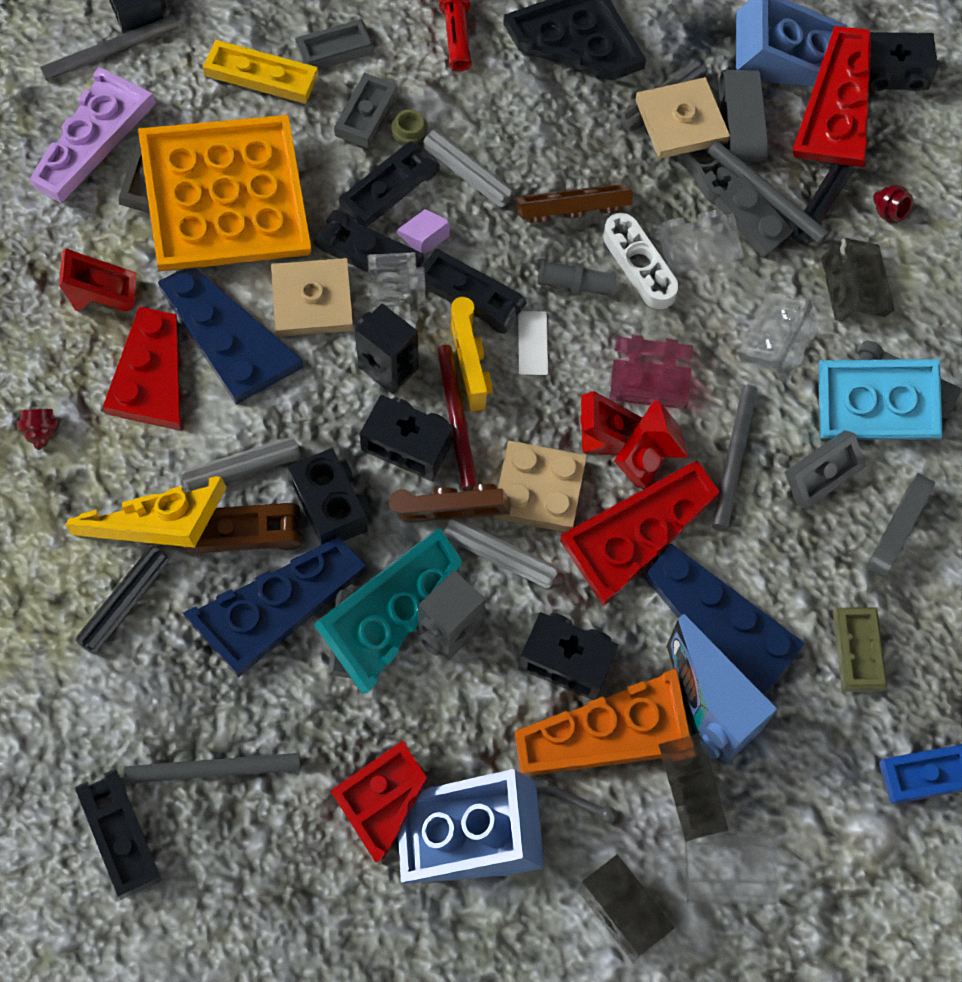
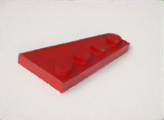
(838, 106)
(632, 533)

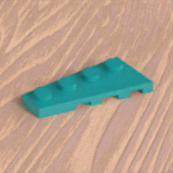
(381, 614)

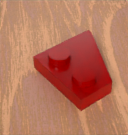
(382, 797)

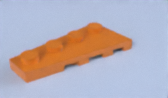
(606, 730)

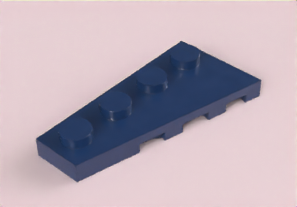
(731, 622)

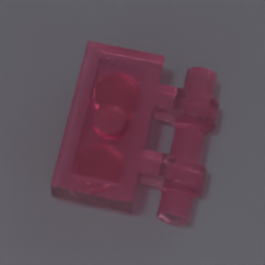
(649, 382)

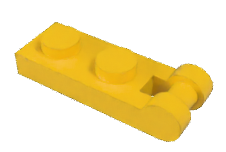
(469, 353)

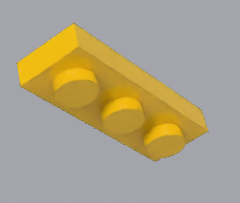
(260, 71)

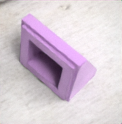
(425, 231)

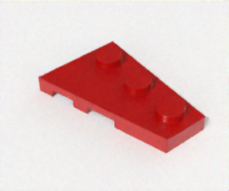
(148, 372)

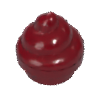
(893, 203)
(35, 428)

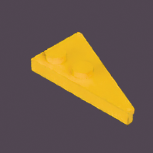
(156, 518)

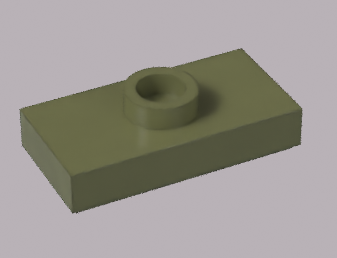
(859, 649)

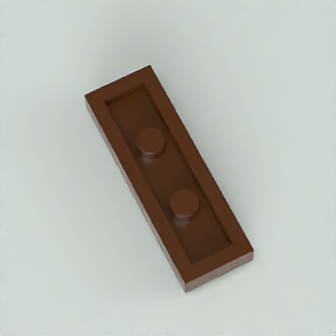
(573, 202)

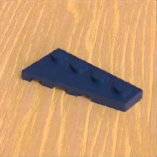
(229, 338)
(262, 614)

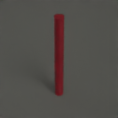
(457, 417)

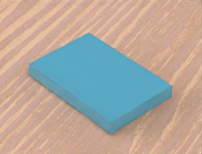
(880, 399)

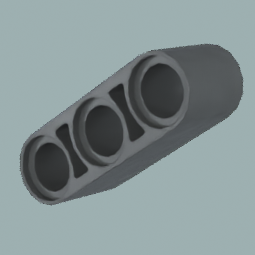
(744, 114)

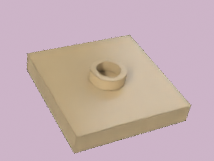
(682, 117)
(311, 297)

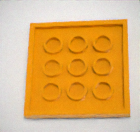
(223, 192)

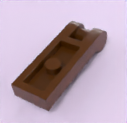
(449, 503)
(247, 529)

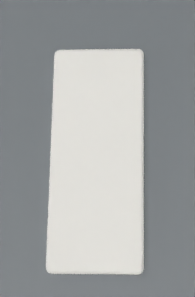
(532, 343)

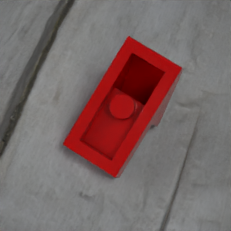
(90, 279)
(605, 424)
(649, 445)

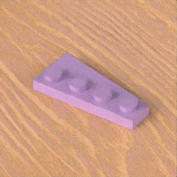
(99, 124)

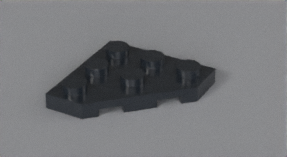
(578, 35)

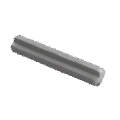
(468, 168)
(242, 463)
(501, 553)

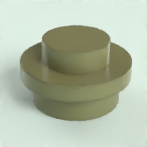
(409, 126)

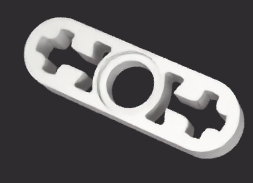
(640, 277)

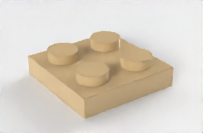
(541, 485)

